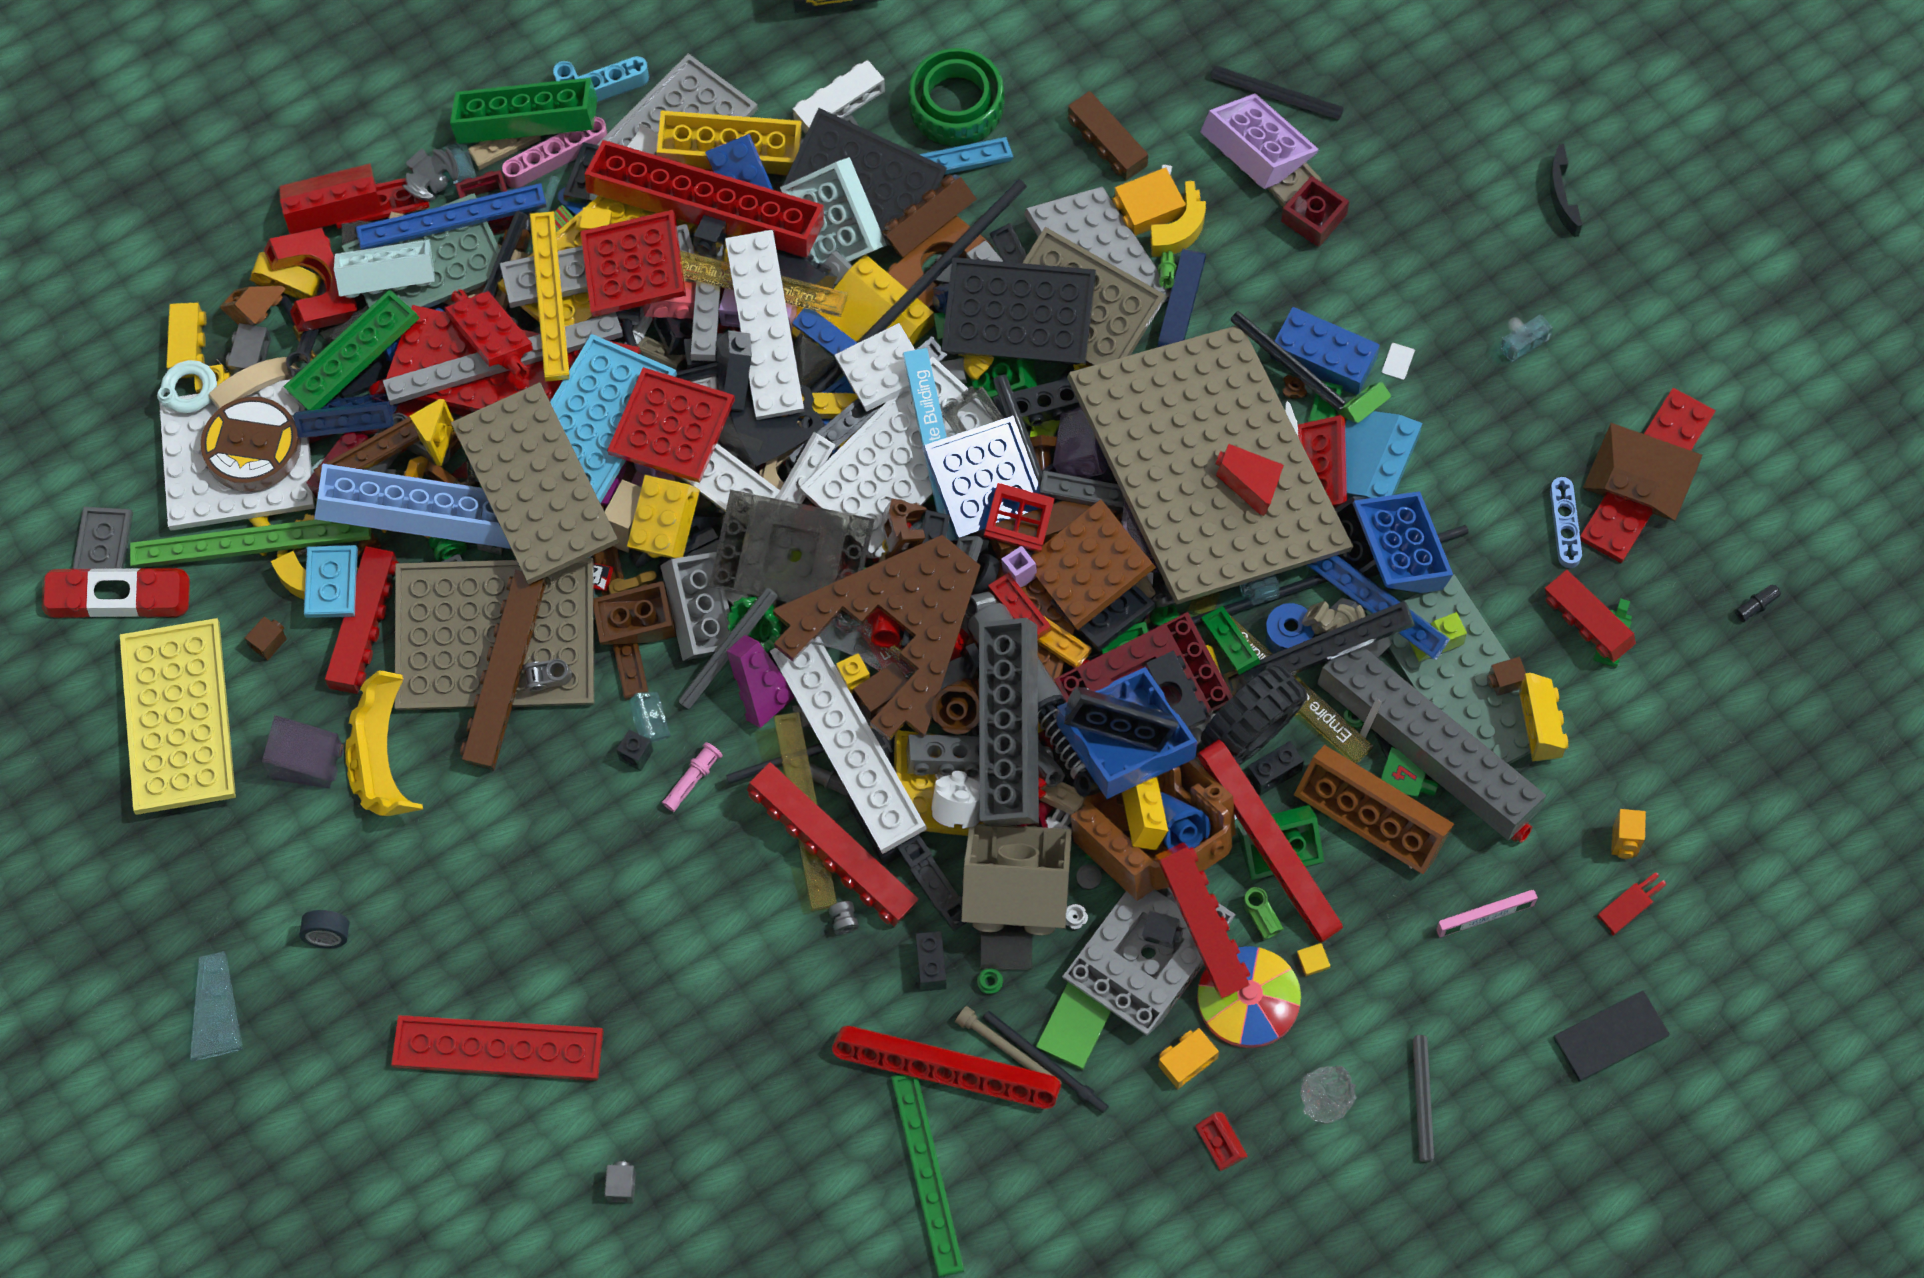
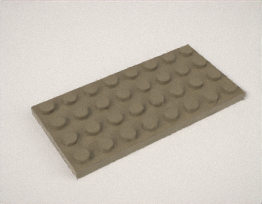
(534, 483)

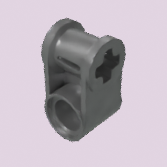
(544, 674)

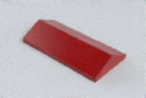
(392, 198)

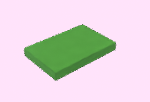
(1074, 1027)

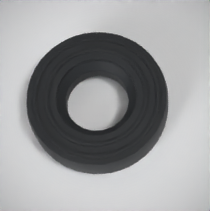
(987, 573)

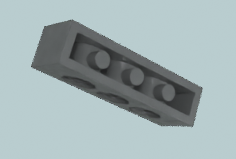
(945, 749)

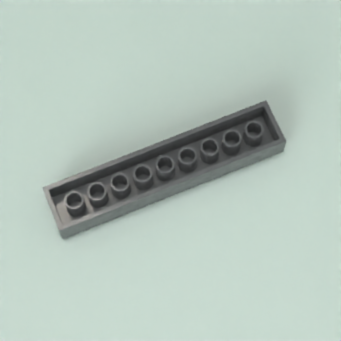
(1433, 741)

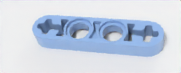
(1568, 522)

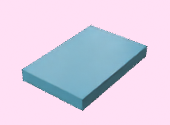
(330, 581)

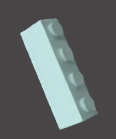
(384, 268)

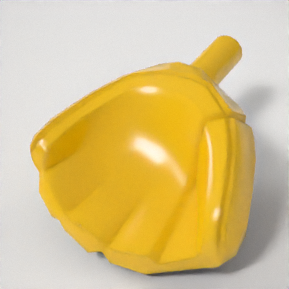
(976, 365)

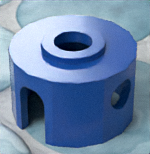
(1277, 636)

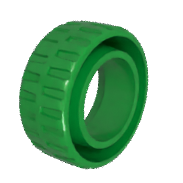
(958, 127)

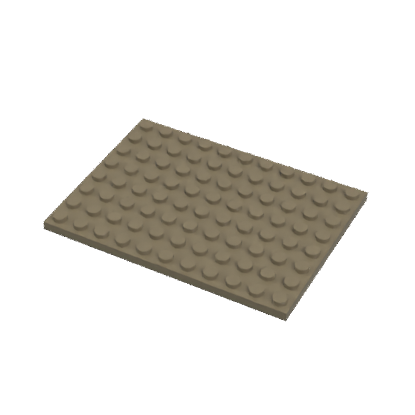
(1161, 431)

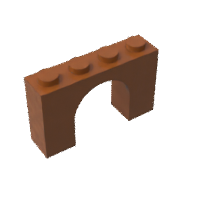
(909, 269)

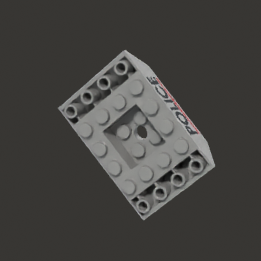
(1125, 981)

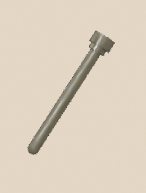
(969, 1020)

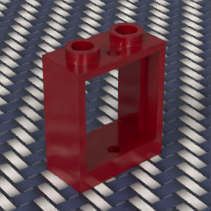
(482, 184)

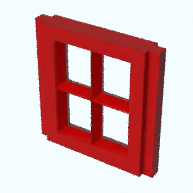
(1014, 537)

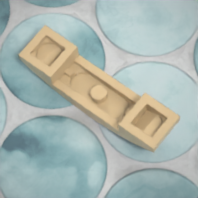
(251, 380)

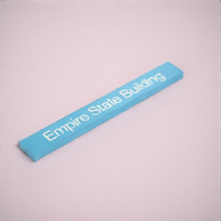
(927, 411)

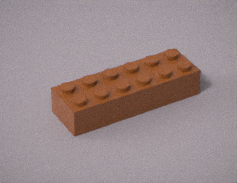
(1373, 809)

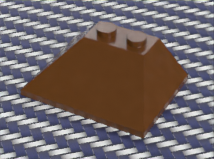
(1643, 471)

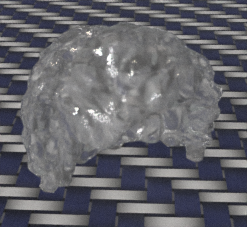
(1327, 1094)

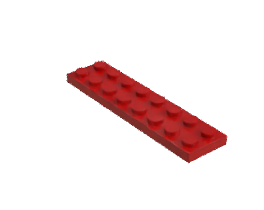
(1621, 521)
(497, 1048)

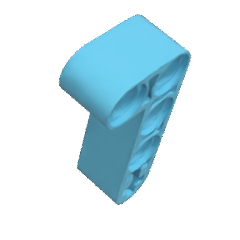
(634, 67)

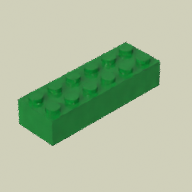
(524, 110)

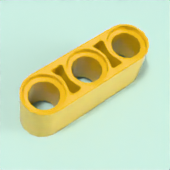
(295, 279)

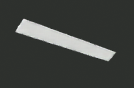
(1371, 716)

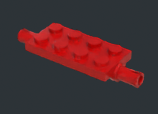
(490, 331)

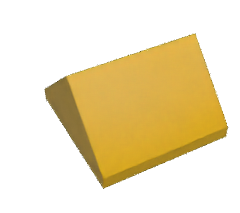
(434, 429)

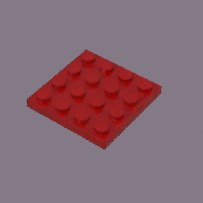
(633, 263)
(671, 425)

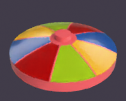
(1257, 1012)

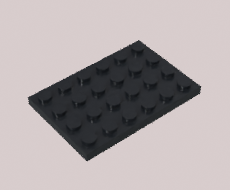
(888, 172)
(1019, 311)

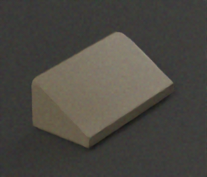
(657, 352)

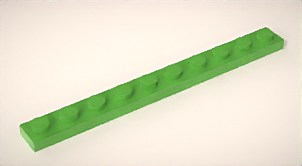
(243, 542)

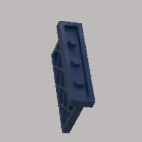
(346, 416)

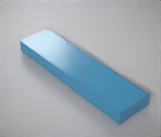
(972, 155)

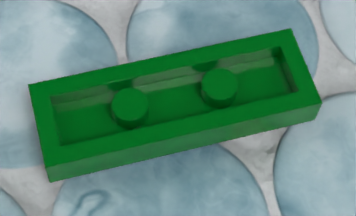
(1230, 640)

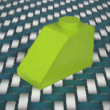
(1449, 626)

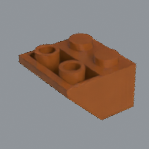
(251, 303)

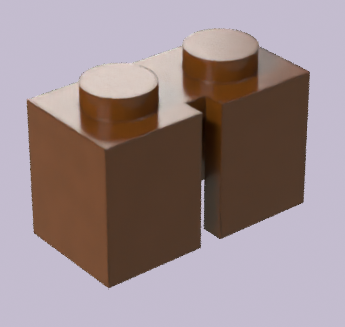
(879, 689)

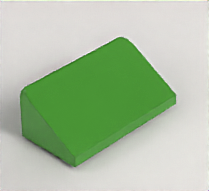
(1365, 402)

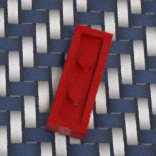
(1018, 603)

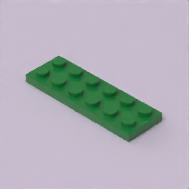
(351, 352)

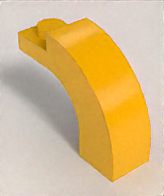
(1185, 230)
(291, 574)

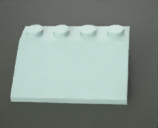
(847, 213)

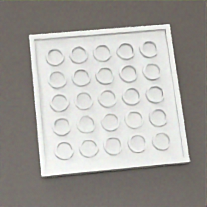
(198, 498)

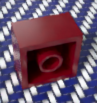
(1315, 211)

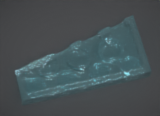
(215, 1013)

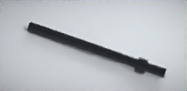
(1084, 1093)

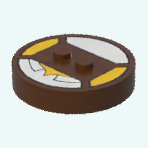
(250, 444)

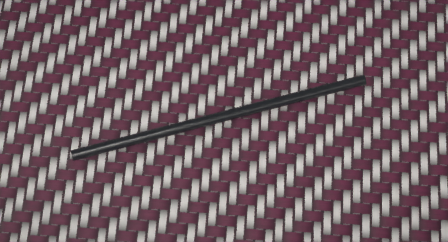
(930, 276)

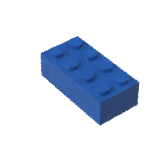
(1328, 350)

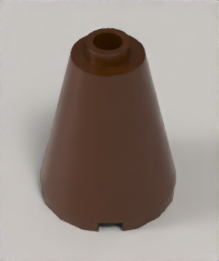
(957, 706)

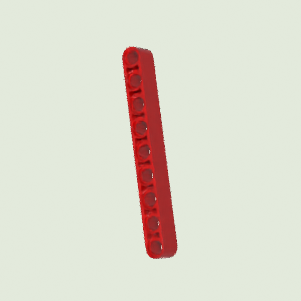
(1271, 842)
(946, 1067)

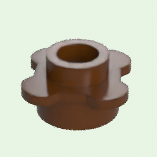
(1292, 392)

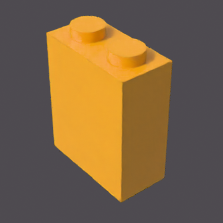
(1149, 201)

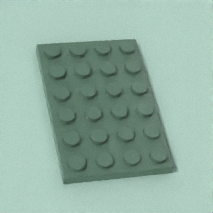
(460, 261)

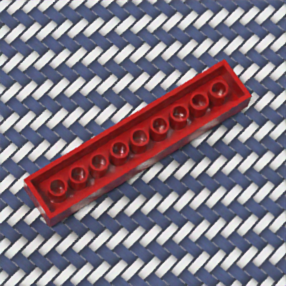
(693, 192)

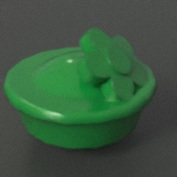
(1163, 615)

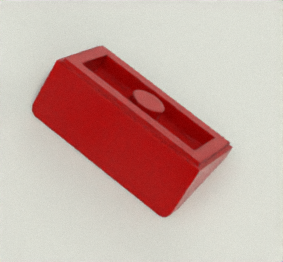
(1221, 1140)

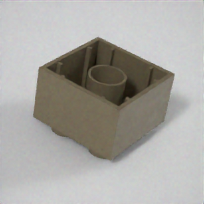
(1016, 878)

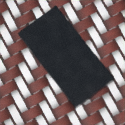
(1611, 1036)

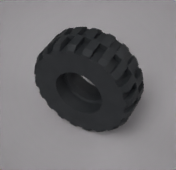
(1256, 713)

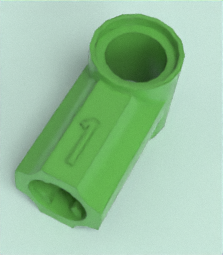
(1262, 915)

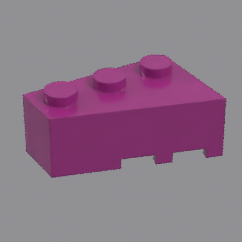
(759, 681)

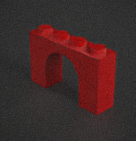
(313, 251)

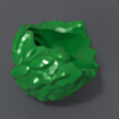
(766, 630)

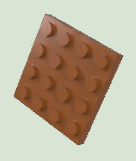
(1090, 564)

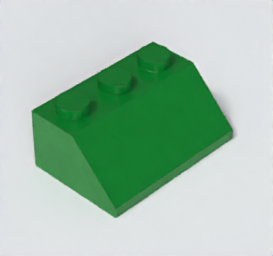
(1300, 830)

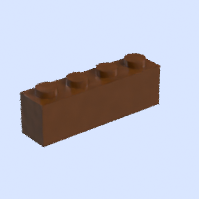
(1107, 136)
(928, 215)

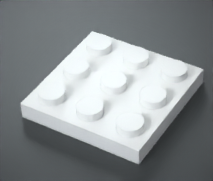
(877, 366)

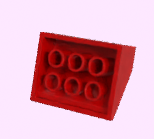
(329, 199)

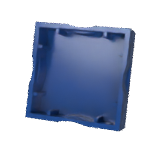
(1122, 765)

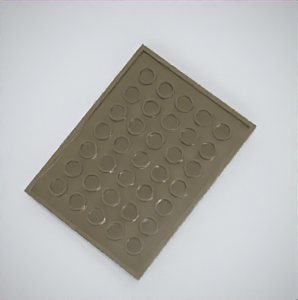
(449, 623)

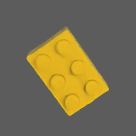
(663, 517)

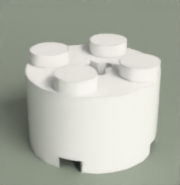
(956, 800)

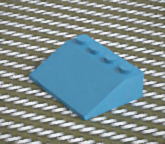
(1378, 453)

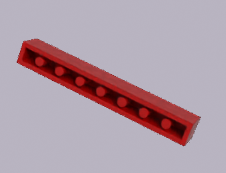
(832, 845)

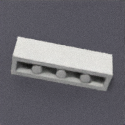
(842, 95)

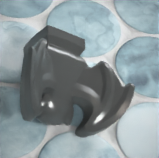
(429, 171)

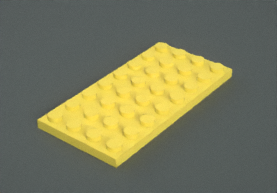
(177, 716)

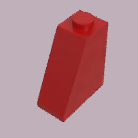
(1249, 476)

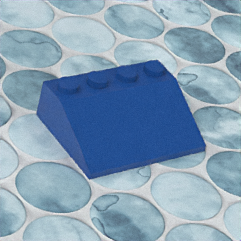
(1404, 542)

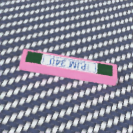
(1486, 913)

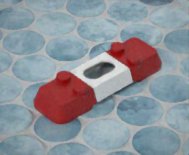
(152, 593)

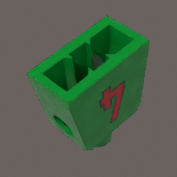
(1407, 776)

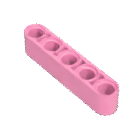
(546, 161)

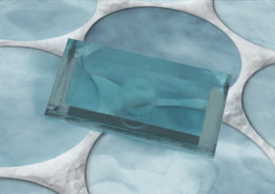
(649, 716)

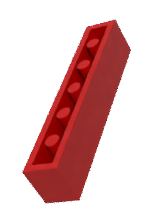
(359, 632)
(1202, 919)

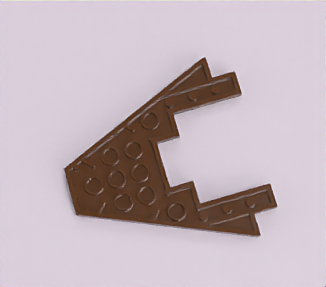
(920, 591)

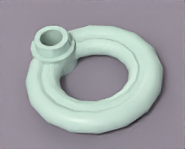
(174, 374)

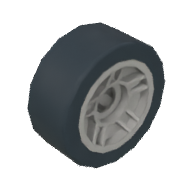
(324, 929)

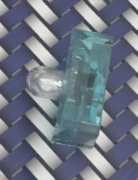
(1525, 336)

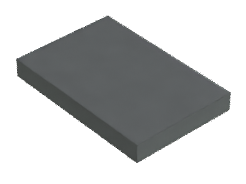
(103, 538)

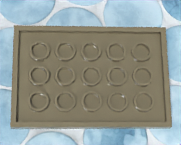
(1120, 301)

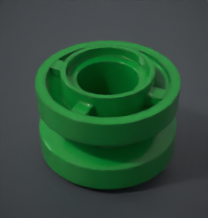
(446, 548)

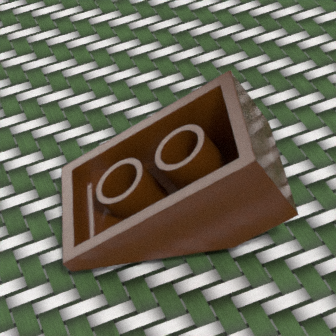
(634, 615)

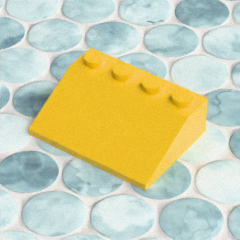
(870, 296)

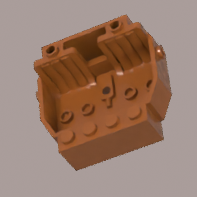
(1105, 836)

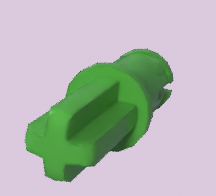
(1167, 269)

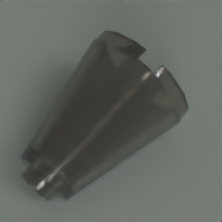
(811, 360)

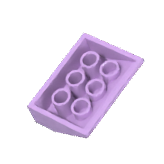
(1257, 140)

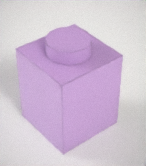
(1019, 566)

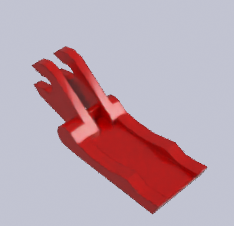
(1629, 904)

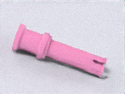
(698, 768)

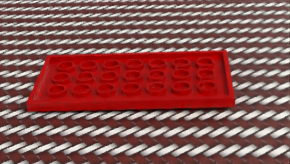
(437, 340)

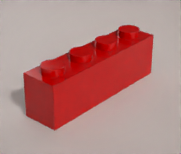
(1590, 616)

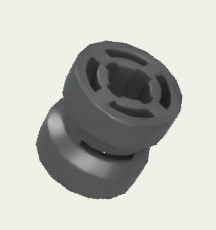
(843, 917)

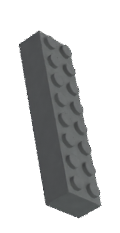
(1008, 722)

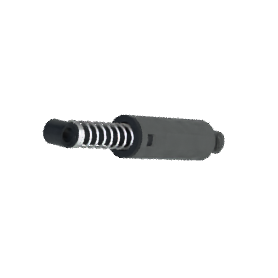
(984, 608)

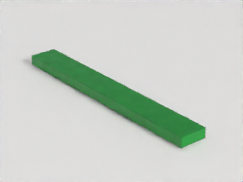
(927, 1175)

